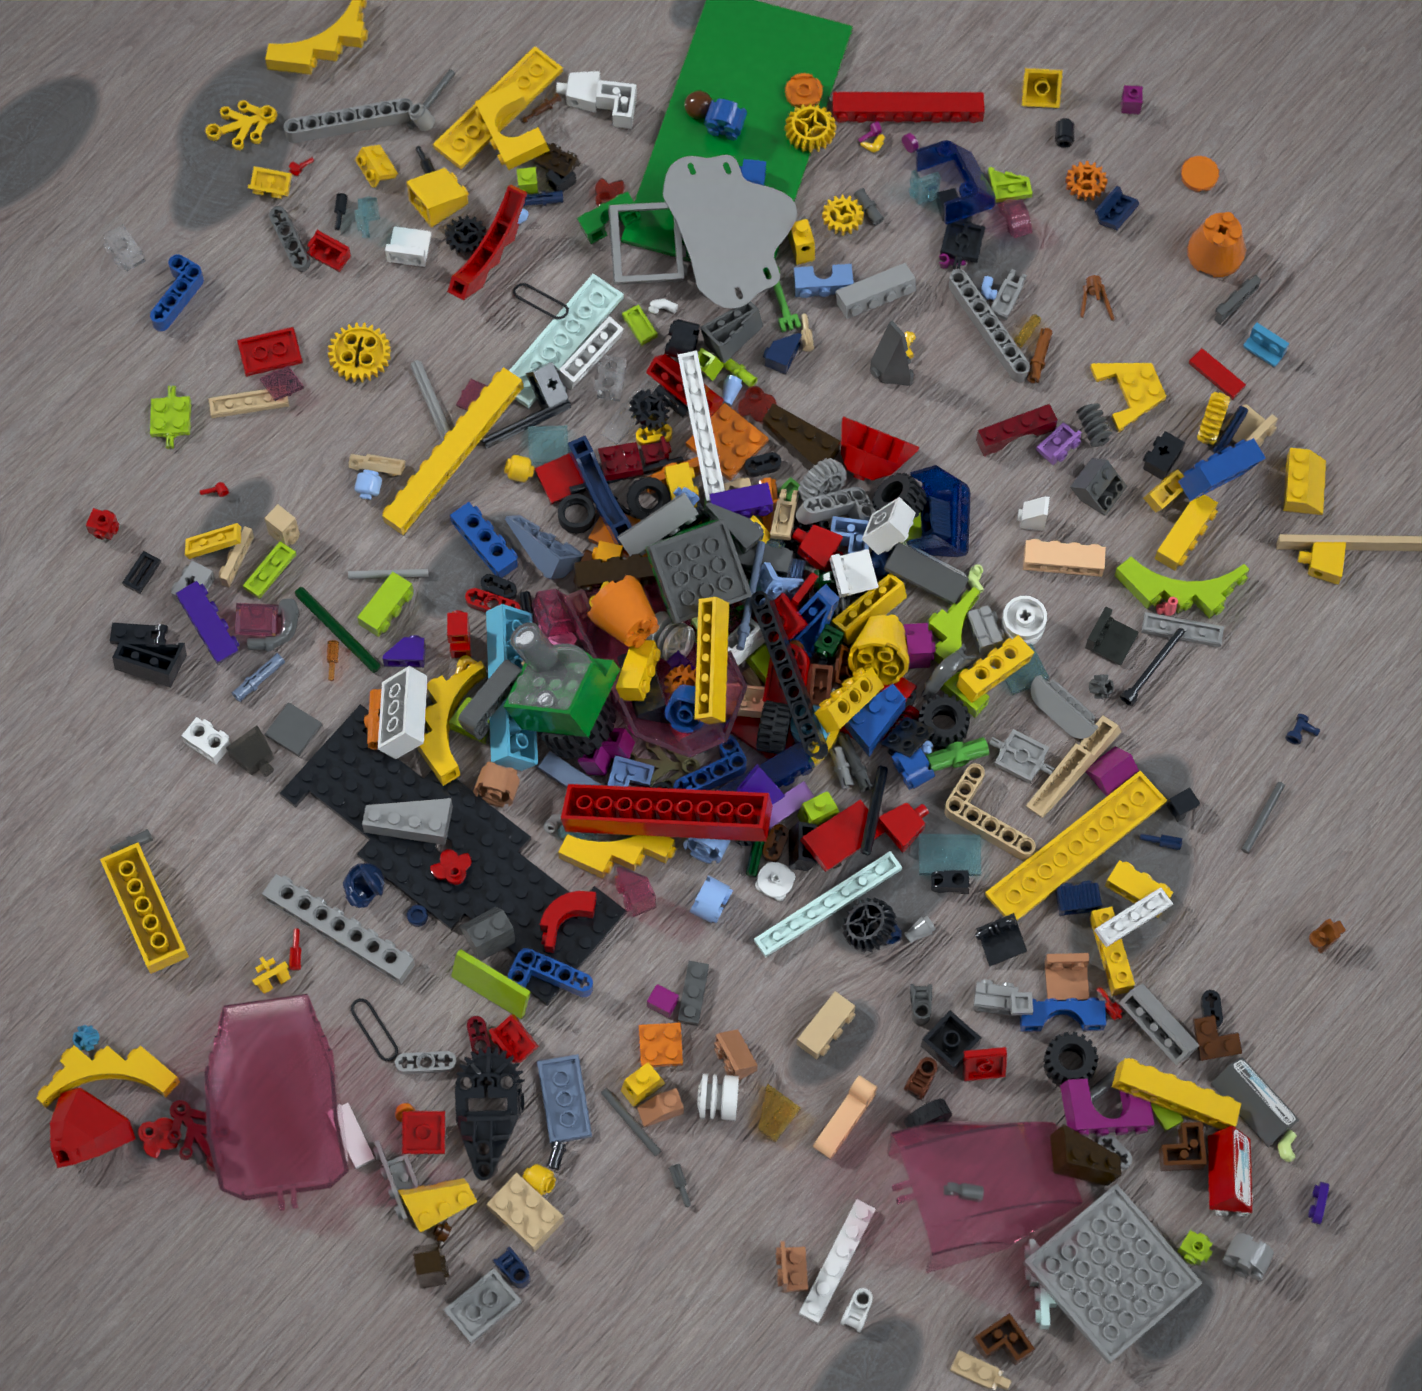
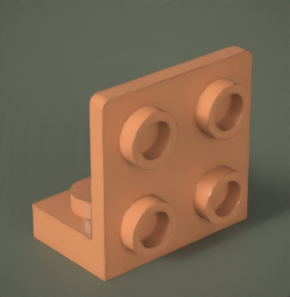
(1067, 976)
(793, 1268)

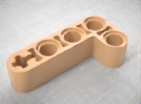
(846, 1117)

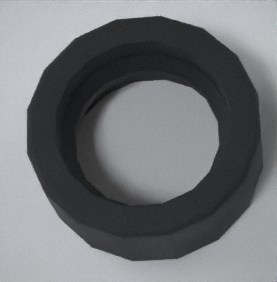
(576, 499)

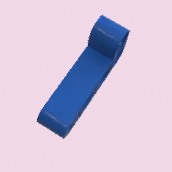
(164, 315)
(724, 764)
(551, 976)

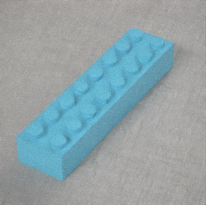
(508, 742)

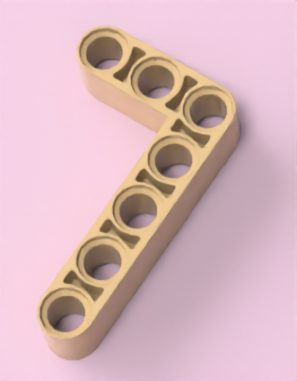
(984, 819)

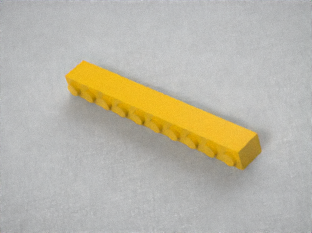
(452, 451)

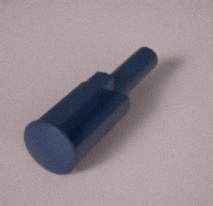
(1164, 840)

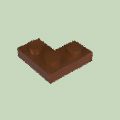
(1211, 1043)

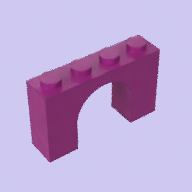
(1084, 1118)

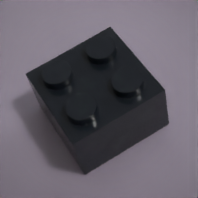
(949, 1041)

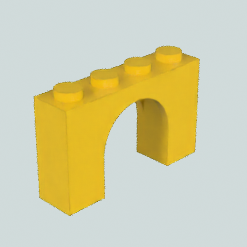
(512, 150)

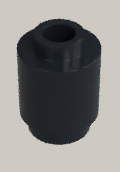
(1064, 132)

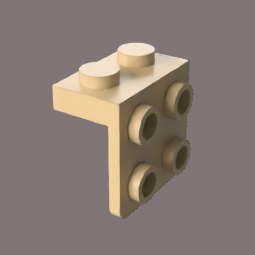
(1253, 427)

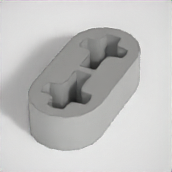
(1118, 1148)

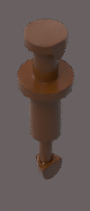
(543, 107)

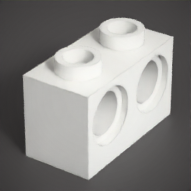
(203, 743)

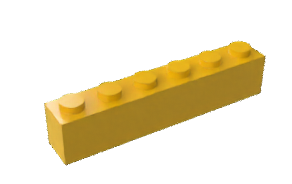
(711, 660)
(1176, 1094)

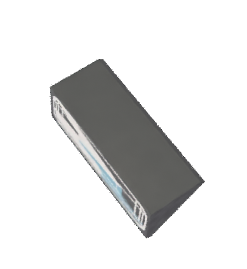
(926, 572)
(1260, 1105)

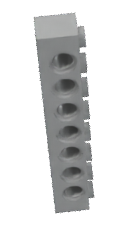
(396, 971)

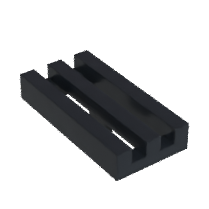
(133, 586)

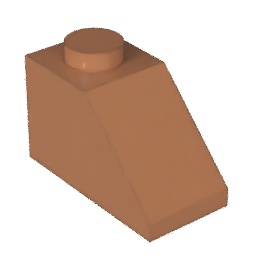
(661, 1108)

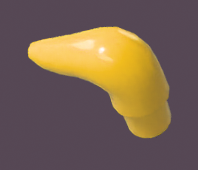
(876, 146)
(463, 662)

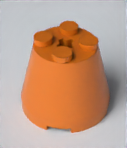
(1217, 245)
(624, 612)

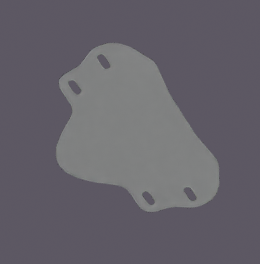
(728, 227)

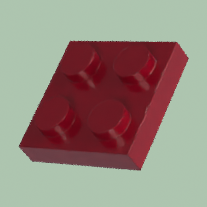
(620, 461)

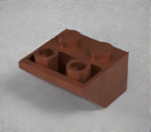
(819, 683)

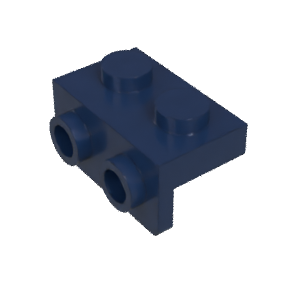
(1115, 209)

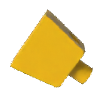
(801, 236)
(1325, 560)
(642, 1084)

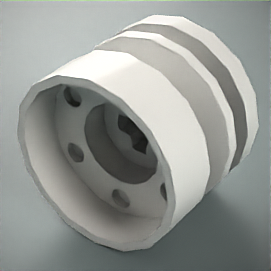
(672, 636)
(718, 1097)

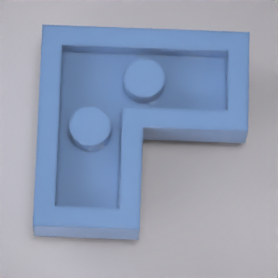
(631, 771)

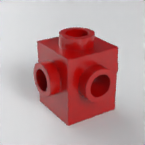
(102, 524)

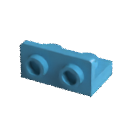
(1266, 345)

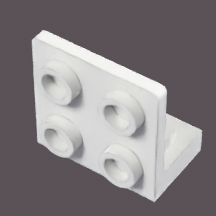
(408, 246)
(853, 573)

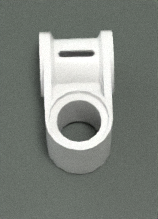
(857, 1313)

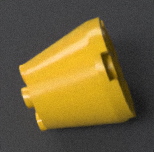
(882, 647)

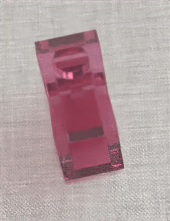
(1016, 217)

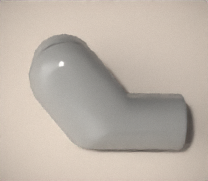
(552, 823)

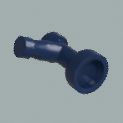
(1294, 736)

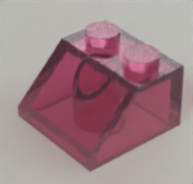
(552, 613)

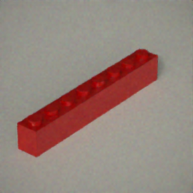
(908, 107)

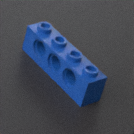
(499, 565)

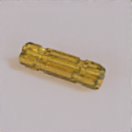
(1027, 330)

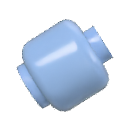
(368, 484)

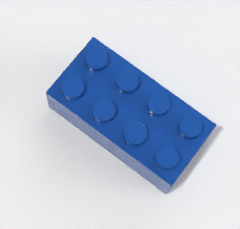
(1221, 468)

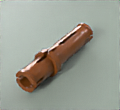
(1038, 361)

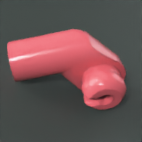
(1167, 608)

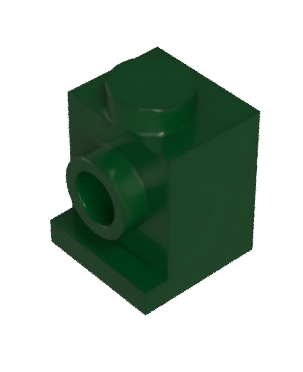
(832, 635)

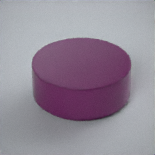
(910, 142)

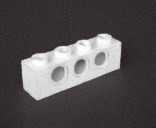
(590, 353)

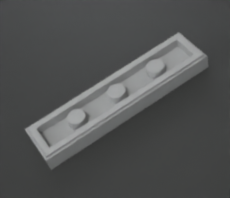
(1194, 631)

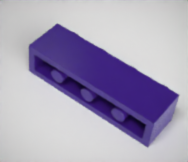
(206, 621)

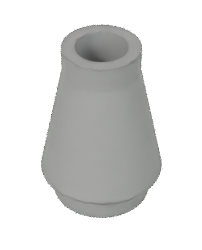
(920, 929)

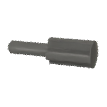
(680, 1182)

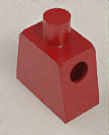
(817, 545)
(904, 824)

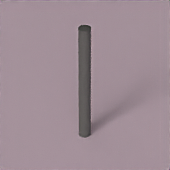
(435, 93)
(1263, 817)
(631, 1122)

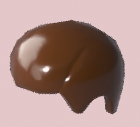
(697, 104)

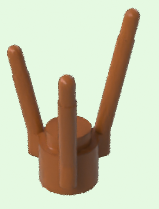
(1095, 287)

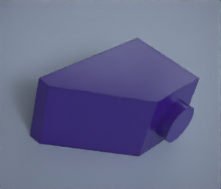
(407, 652)

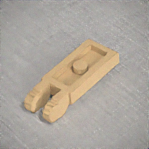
(784, 516)

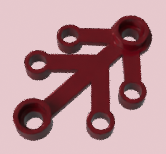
(194, 1131)

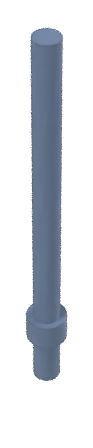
(743, 628)

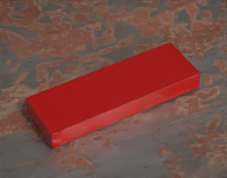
(1217, 373)

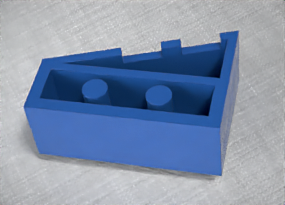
(817, 614)

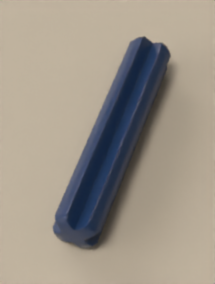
(1231, 429)

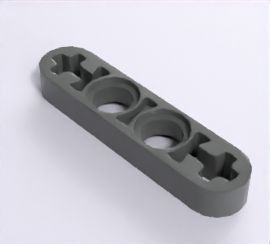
(292, 237)

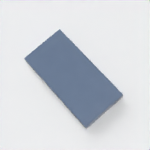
(564, 1099)

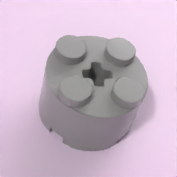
(1248, 1256)

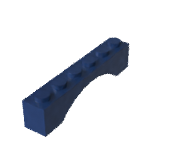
(598, 488)

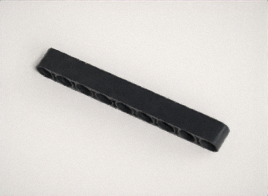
(795, 681)

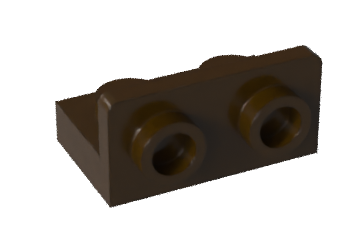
(558, 160)

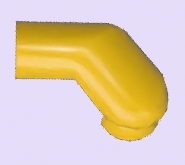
(910, 337)

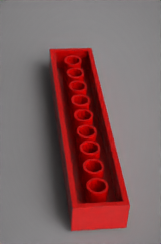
(667, 812)

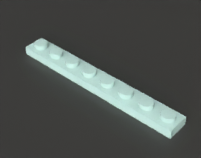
(827, 904)

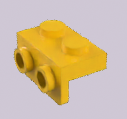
(375, 164)
(270, 181)

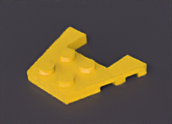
(1138, 384)

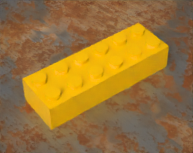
(144, 908)

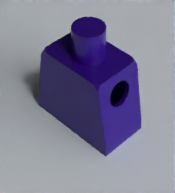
(760, 782)

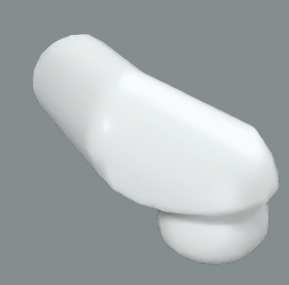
(665, 304)

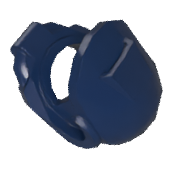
(363, 884)

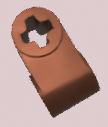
(919, 1081)

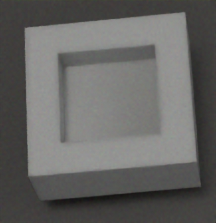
(1021, 1003)

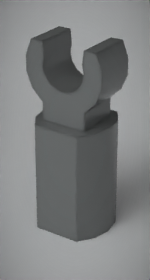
(964, 1191)

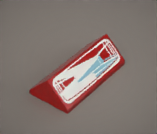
(1229, 1171)

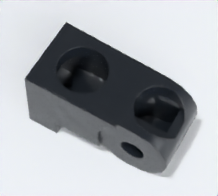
(950, 881)

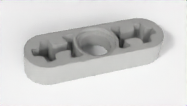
(420, 1055)

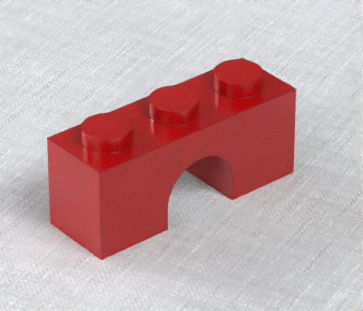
(459, 634)

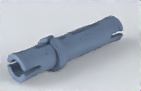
(251, 683)

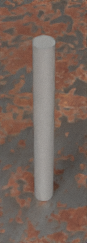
(385, 573)

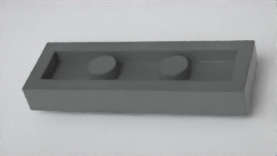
(1236, 299)
(693, 993)

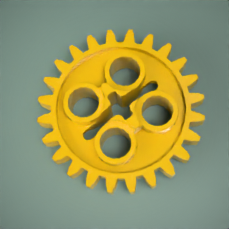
(342, 350)

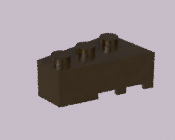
(1083, 1158)

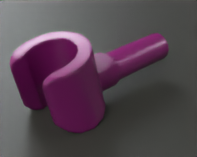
(875, 130)
(943, 257)

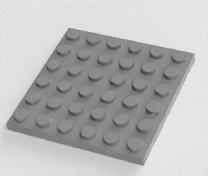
(1112, 1273)

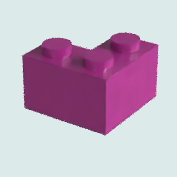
(919, 645)
(619, 744)

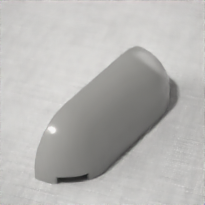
(1063, 708)

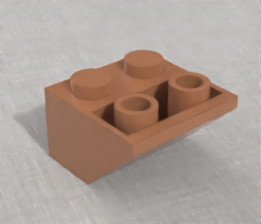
(735, 1054)

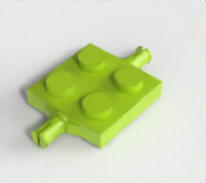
(170, 417)

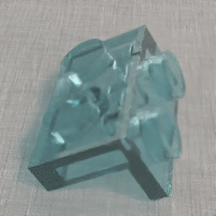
(924, 188)
(367, 211)

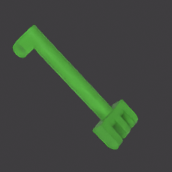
(787, 317)

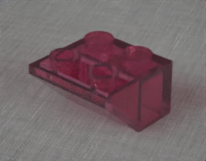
(636, 891)

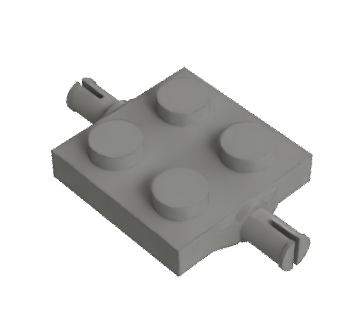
(1021, 756)

